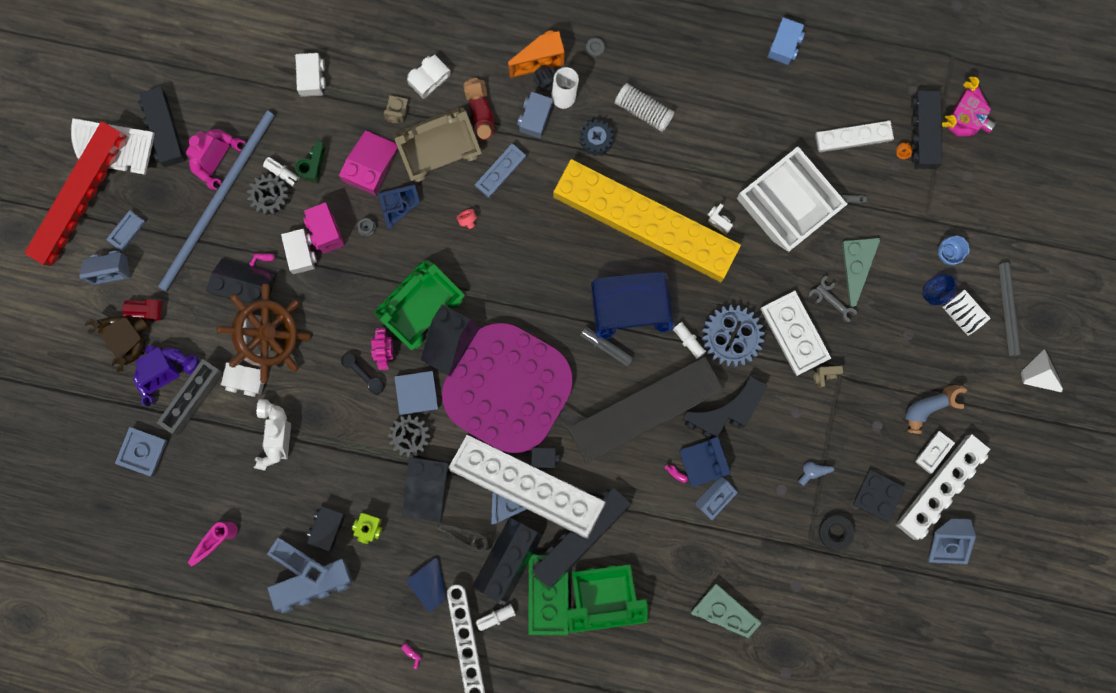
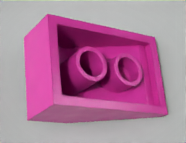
(369, 163)

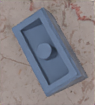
(716, 498)

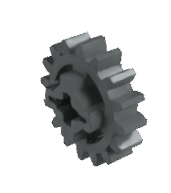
(265, 201)
(421, 431)

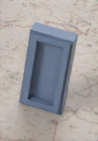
(126, 230)

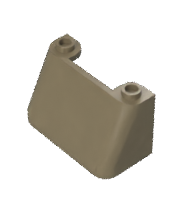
(436, 143)

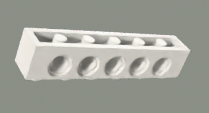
(908, 521)

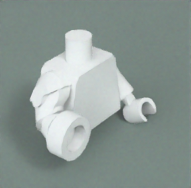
(275, 434)

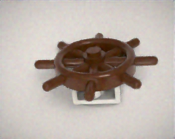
(255, 335)

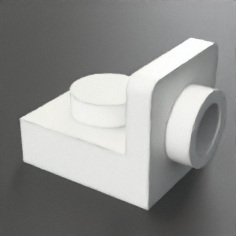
(719, 222)

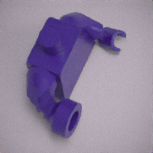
(158, 369)

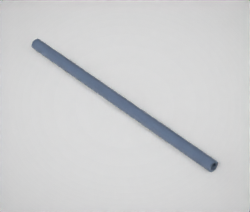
(216, 201)

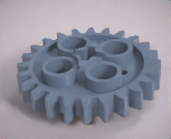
(748, 343)

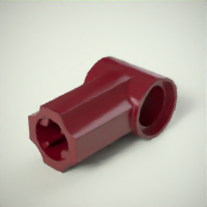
(147, 309)

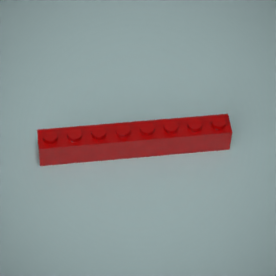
(76, 194)

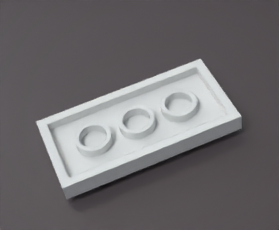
(795, 333)

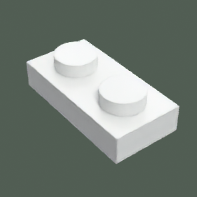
(934, 452)

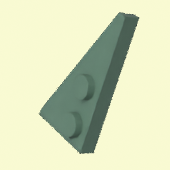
(857, 261)

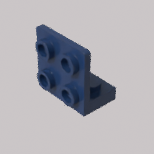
(704, 462)

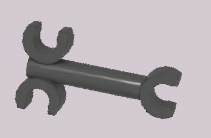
(822, 291)

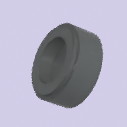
(595, 47)

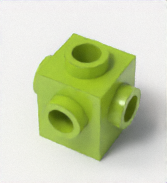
(374, 528)

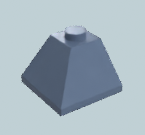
(953, 542)

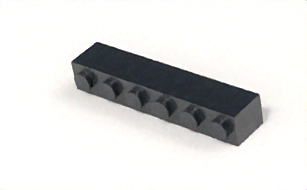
(574, 546)

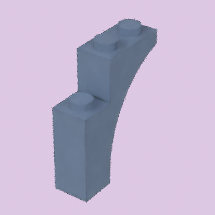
(298, 562)

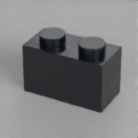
(326, 528)

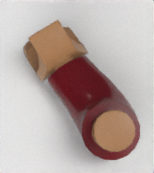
(481, 111)

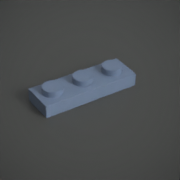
(500, 171)

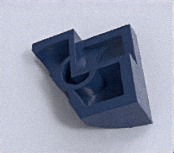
(398, 203)
(428, 585)

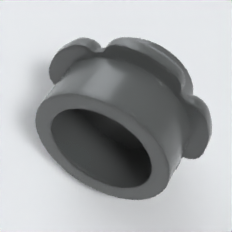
(366, 222)

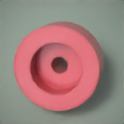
(467, 218)

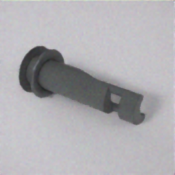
(853, 198)

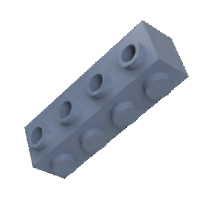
(297, 591)

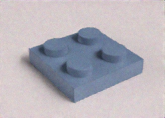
(141, 452)

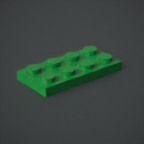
(547, 607)

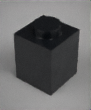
(544, 458)

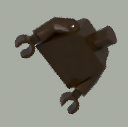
(121, 337)

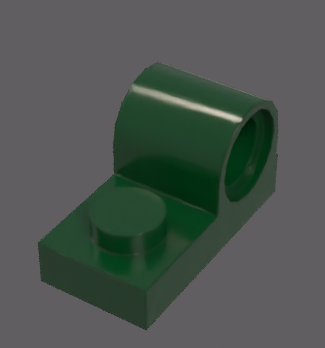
(315, 164)

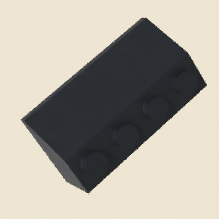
(507, 561)

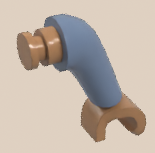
(920, 410)

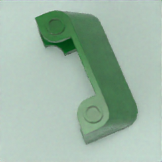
(415, 303)

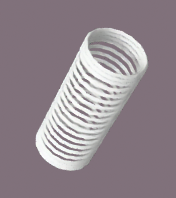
(566, 78)
(624, 94)

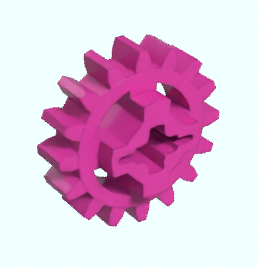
(382, 348)

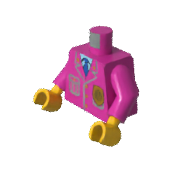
(970, 112)

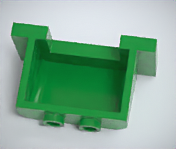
(605, 599)

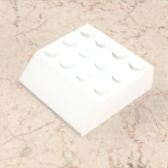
(791, 200)

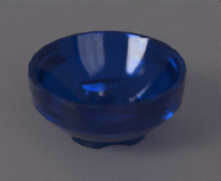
(937, 287)

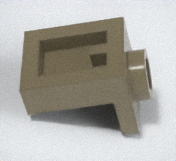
(396, 109)
(829, 372)

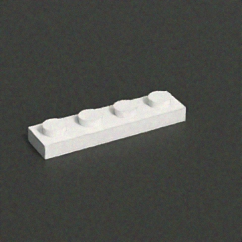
(854, 136)

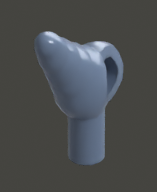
(814, 471)

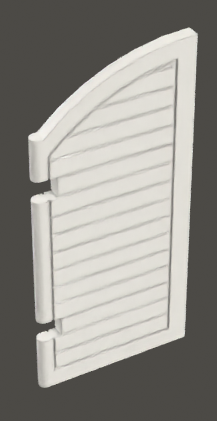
(134, 153)

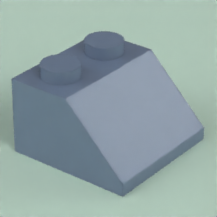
(105, 268)

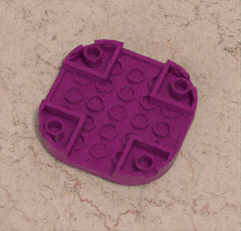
(507, 388)

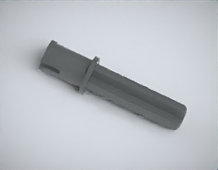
(606, 346)

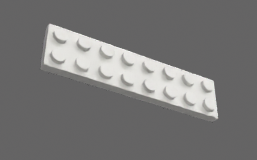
(527, 486)

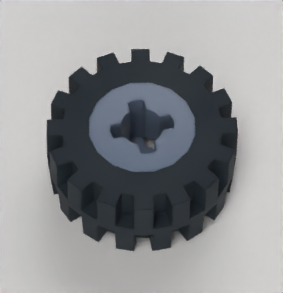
(596, 144)

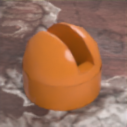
(904, 155)

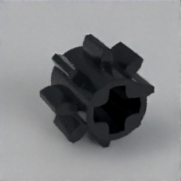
(544, 76)

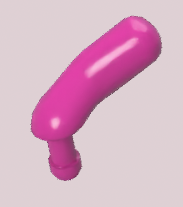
(264, 257)
(677, 475)
(411, 653)

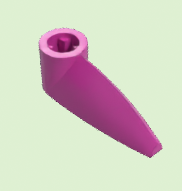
(212, 540)

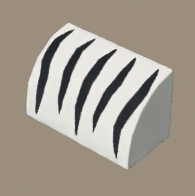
(966, 312)

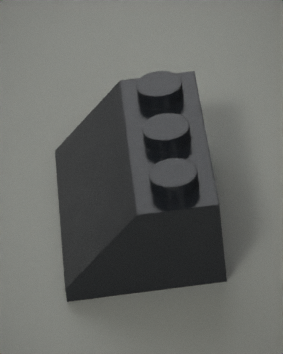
(239, 279)

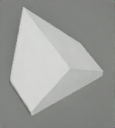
(1041, 373)

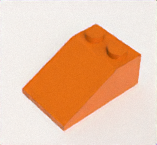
(542, 51)

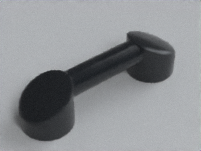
(374, 385)

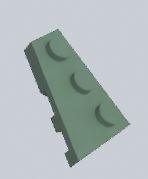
(725, 611)

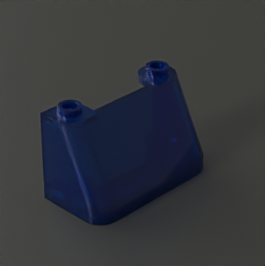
(631, 303)

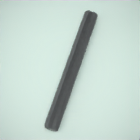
(1009, 309)

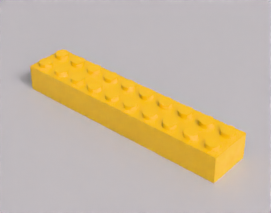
(646, 220)

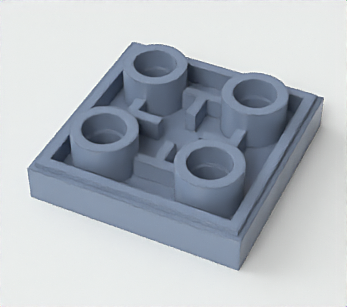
(416, 393)

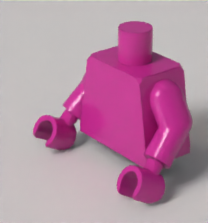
(207, 151)

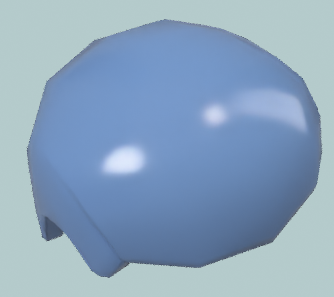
(953, 250)

